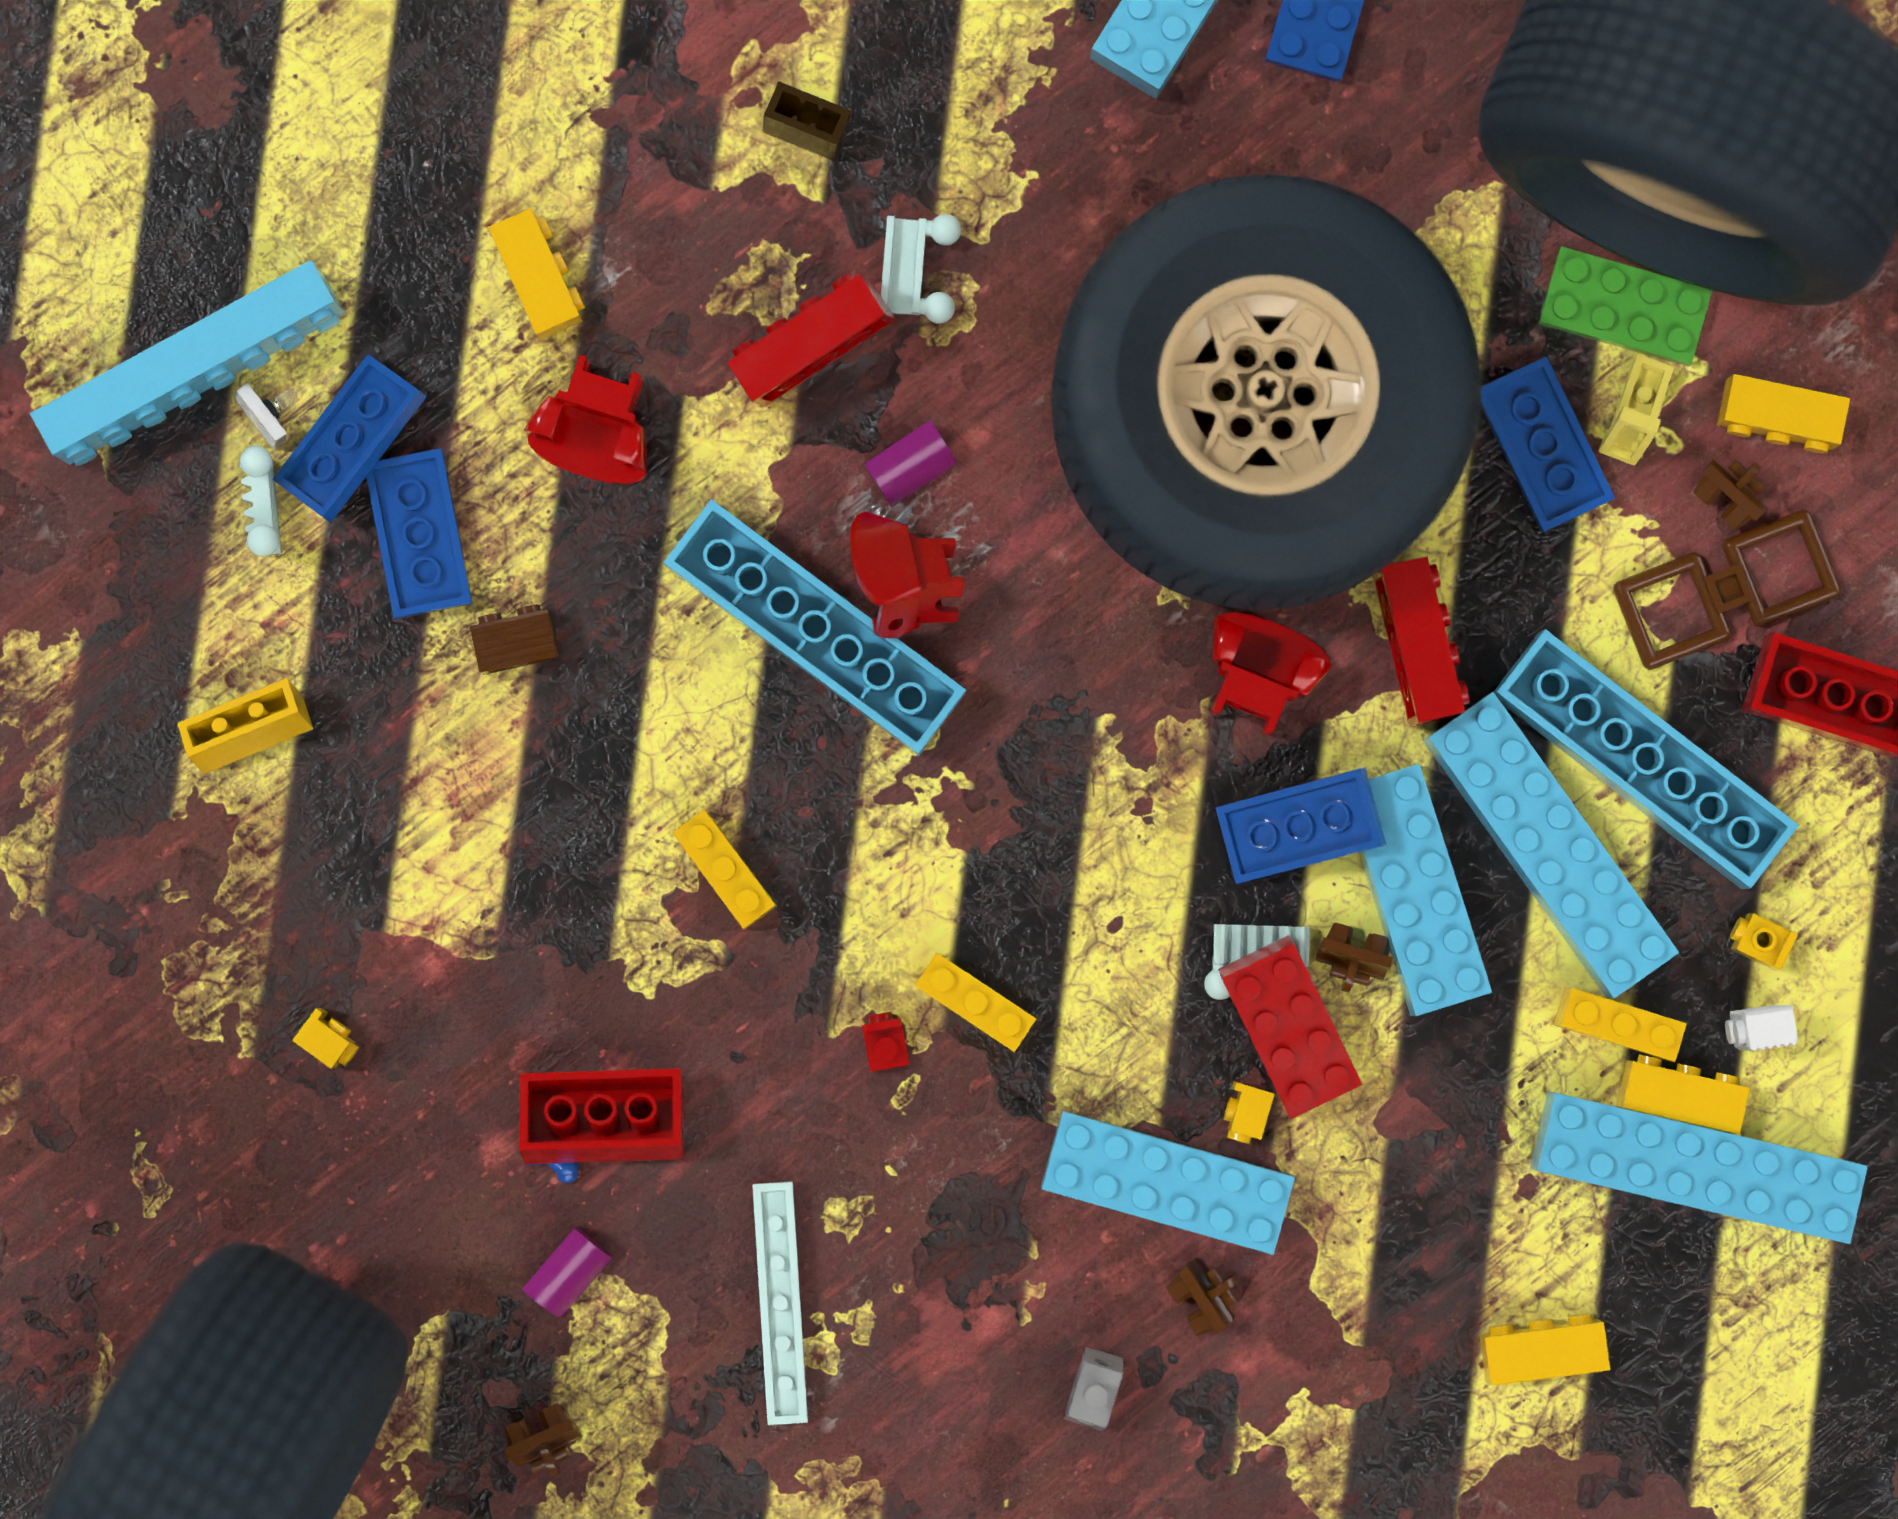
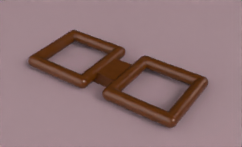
(1726, 589)

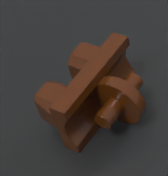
(1744, 503)
(1353, 962)
(1210, 1293)
(545, 1447)

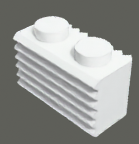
(1762, 1028)

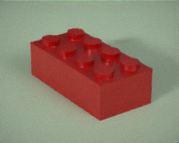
(811, 339)
(1420, 642)
(1825, 694)
(1290, 1027)
(601, 1116)

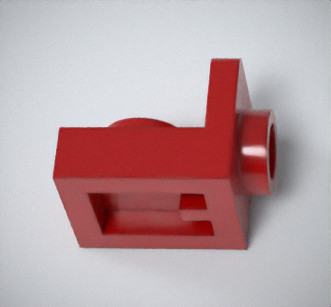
(885, 1042)

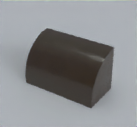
(806, 121)

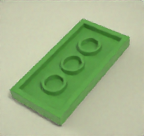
(1625, 306)

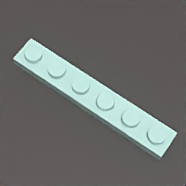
(780, 1303)

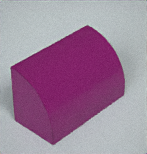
(910, 463)
(567, 1272)

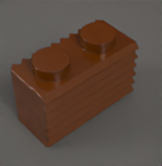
(514, 640)

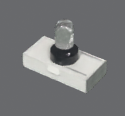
(264, 414)

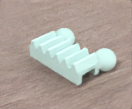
(905, 263)
(263, 533)
(1237, 941)

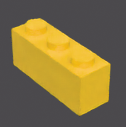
(537, 273)
(1783, 413)
(245, 726)
(724, 869)
(975, 1002)
(1619, 1024)
(1683, 1094)
(1544, 1350)

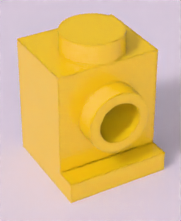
(1745, 941)
(326, 1040)
(1247, 1112)

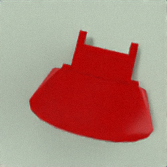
(592, 428)
(903, 574)
(1263, 665)

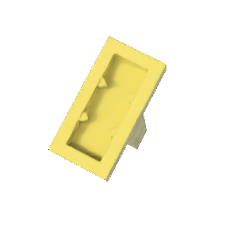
(1637, 410)

